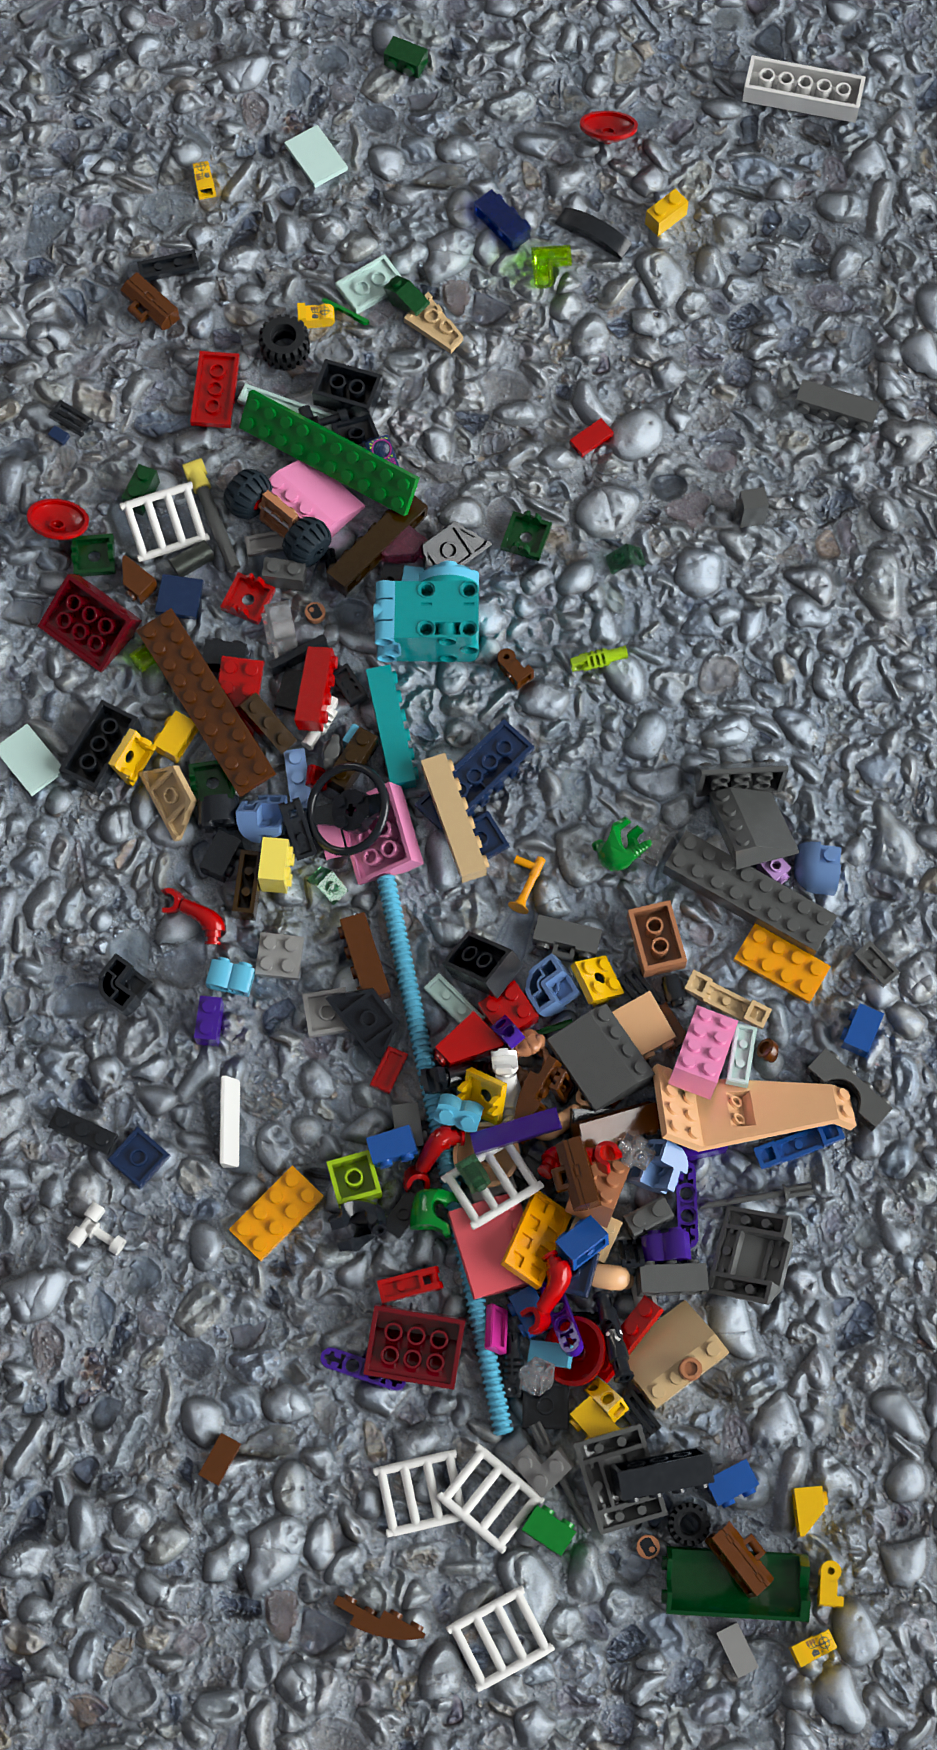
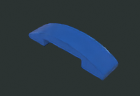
(797, 1145)

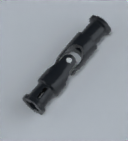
(615, 1346)

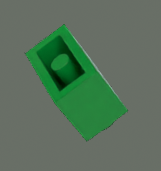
(549, 1530)

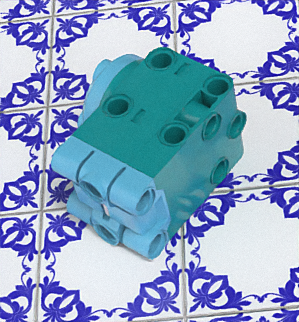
(429, 617)

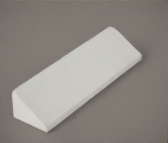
(229, 1122)

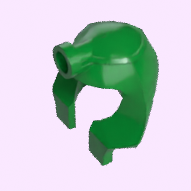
(613, 854)

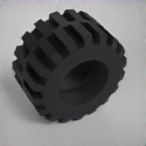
(282, 328)

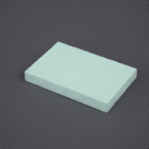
(316, 156)
(365, 285)
(29, 760)

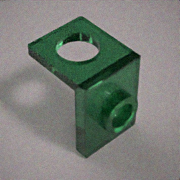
(624, 557)
(328, 884)

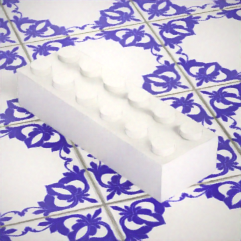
(803, 88)

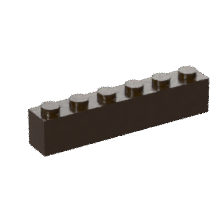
(368, 549)

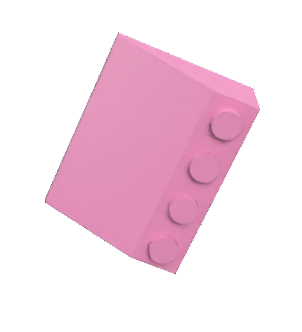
(315, 495)
(396, 847)

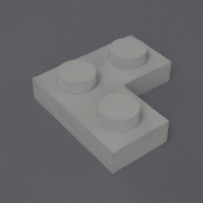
(542, 1474)

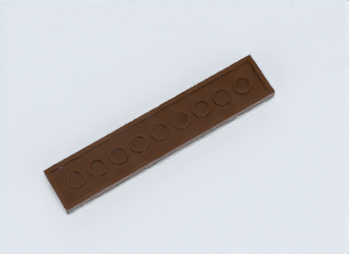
(206, 702)

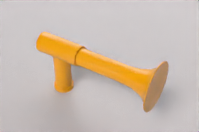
(519, 904)

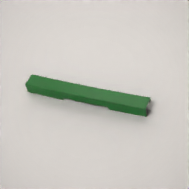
(357, 317)
(555, 1027)

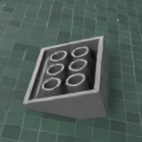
(745, 775)
(751, 826)
(601, 1058)

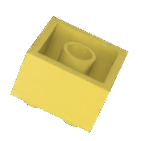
(275, 864)

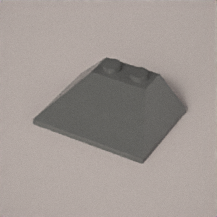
(751, 1255)
(594, 1460)

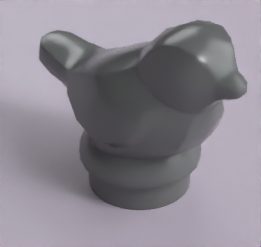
(331, 752)

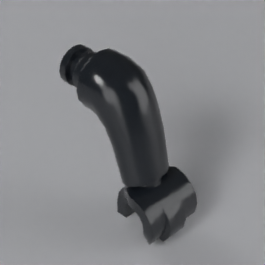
(439, 1078)

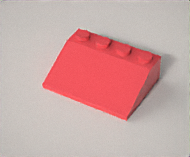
(485, 1248)

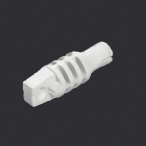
(313, 736)

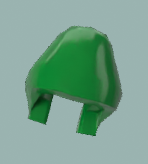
(423, 1210)

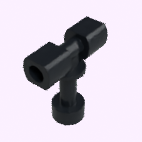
(340, 416)

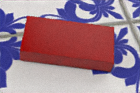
(591, 437)
(389, 1070)

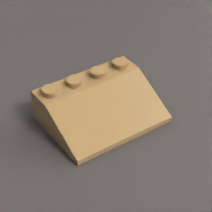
(668, 1342)

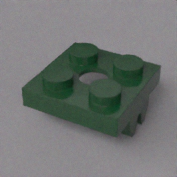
(531, 524)
(84, 545)
(199, 775)

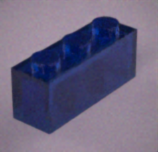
(502, 219)

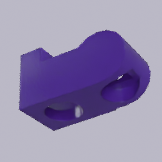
(508, 1032)

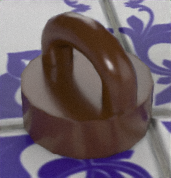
(768, 1050)

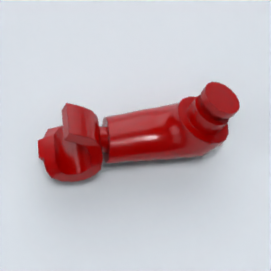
(209, 919)
(436, 1144)
(604, 1151)
(558, 1279)

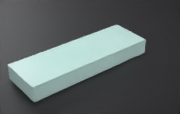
(450, 999)
(741, 1056)

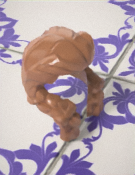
(532, 1044)

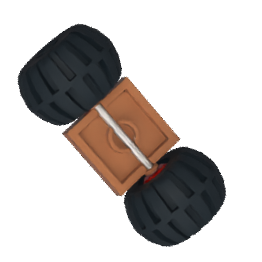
(252, 494)

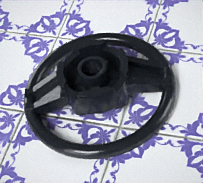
(342, 812)

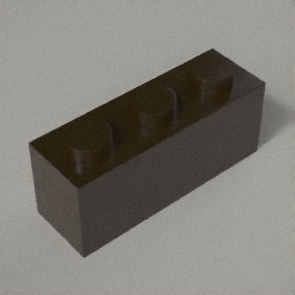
(266, 723)
(359, 751)
(247, 886)

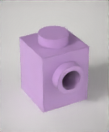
(775, 869)

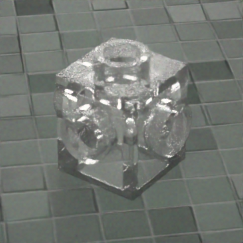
(636, 1151)
(537, 1376)

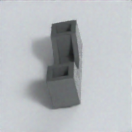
(829, 1070)

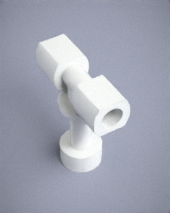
(91, 1227)

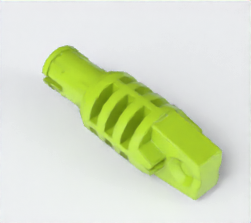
(597, 658)

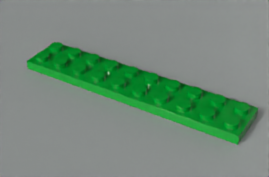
(329, 452)

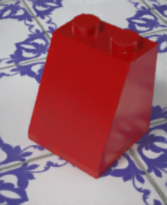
(467, 1042)

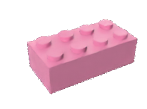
(703, 1052)

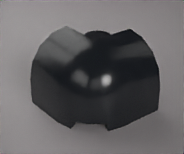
(122, 985)
(533, 1161)

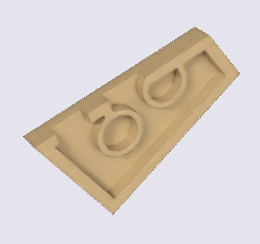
(435, 326)

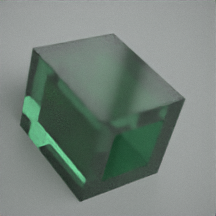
(473, 1174)

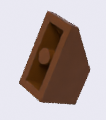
(137, 581)

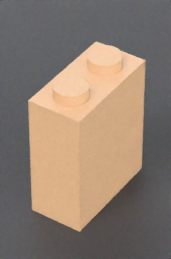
(646, 1025)

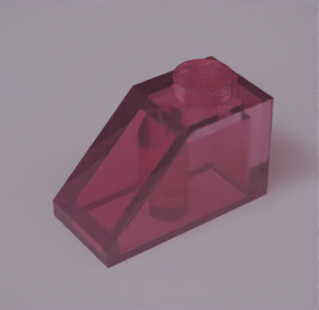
(404, 548)

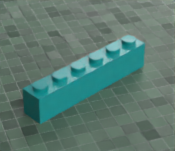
(390, 726)

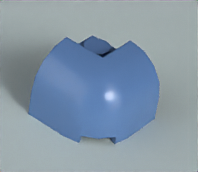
(261, 817)
(818, 867)
(550, 986)
(664, 1169)

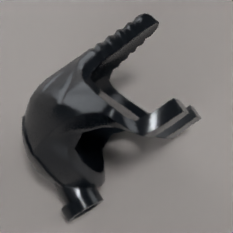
(368, 1219)

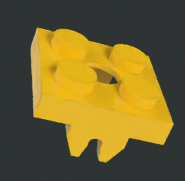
(141, 752)
(593, 990)
(471, 1090)

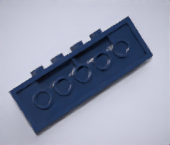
(484, 769)

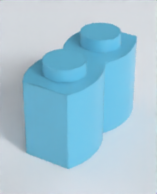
(230, 977)
(462, 1114)

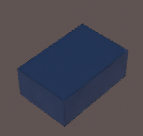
(58, 435)

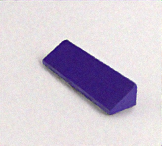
(515, 1131)

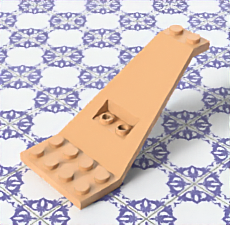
(746, 1113)

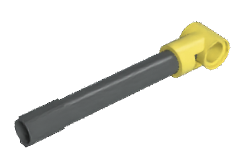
(196, 473)

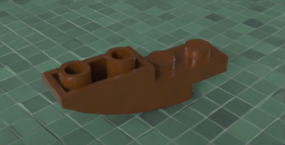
(535, 1089)
(388, 1625)

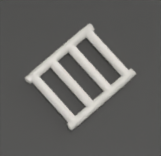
(147, 500)
(515, 1197)
(404, 1466)
(464, 1512)
(523, 1659)

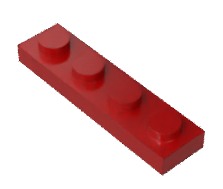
(634, 1330)

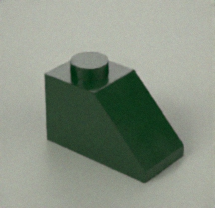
(405, 295)

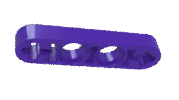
(690, 1204)
(572, 1332)
(359, 1373)

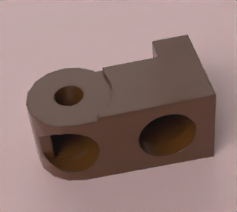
(513, 669)

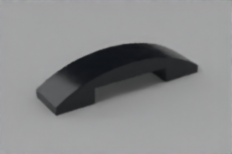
(595, 229)

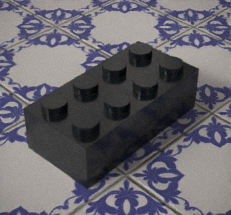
(89, 757)
(661, 1474)

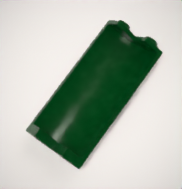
(703, 1587)

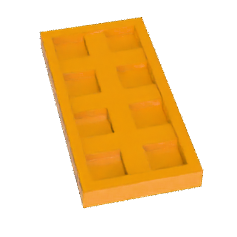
(782, 963)
(276, 1213)
(534, 1237)

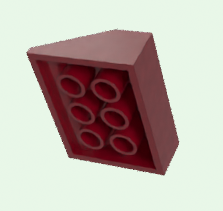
(88, 622)
(414, 1346)

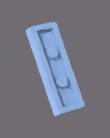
(296, 775)

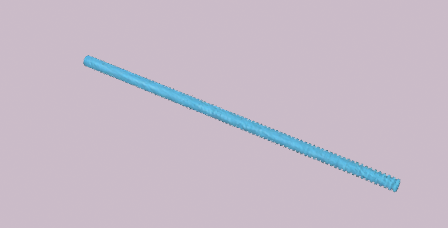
(424, 1060)

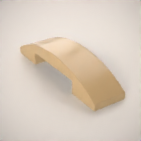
(726, 1001)

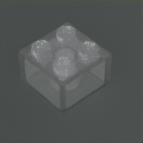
(279, 628)

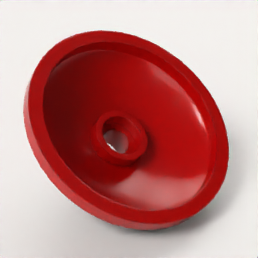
(608, 126)
(57, 519)
(589, 1365)

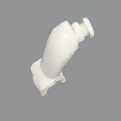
(505, 1068)

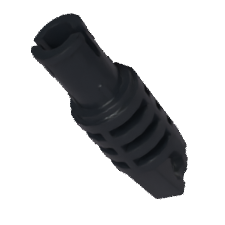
(512, 1364)

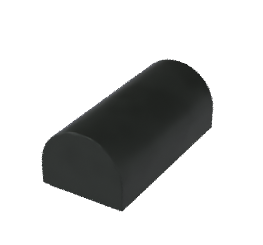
(192, 559)

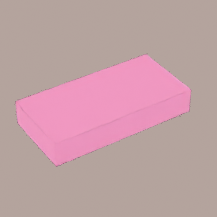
(333, 836)

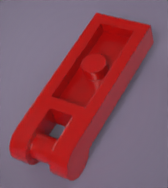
(409, 1284)

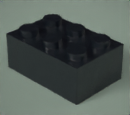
(347, 387)
(482, 964)

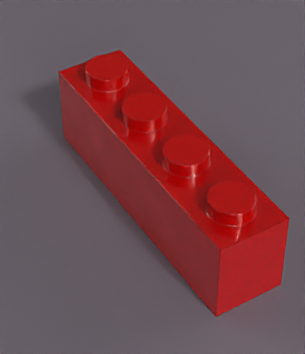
(315, 689)

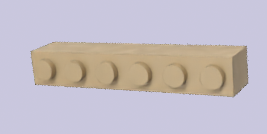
(454, 818)

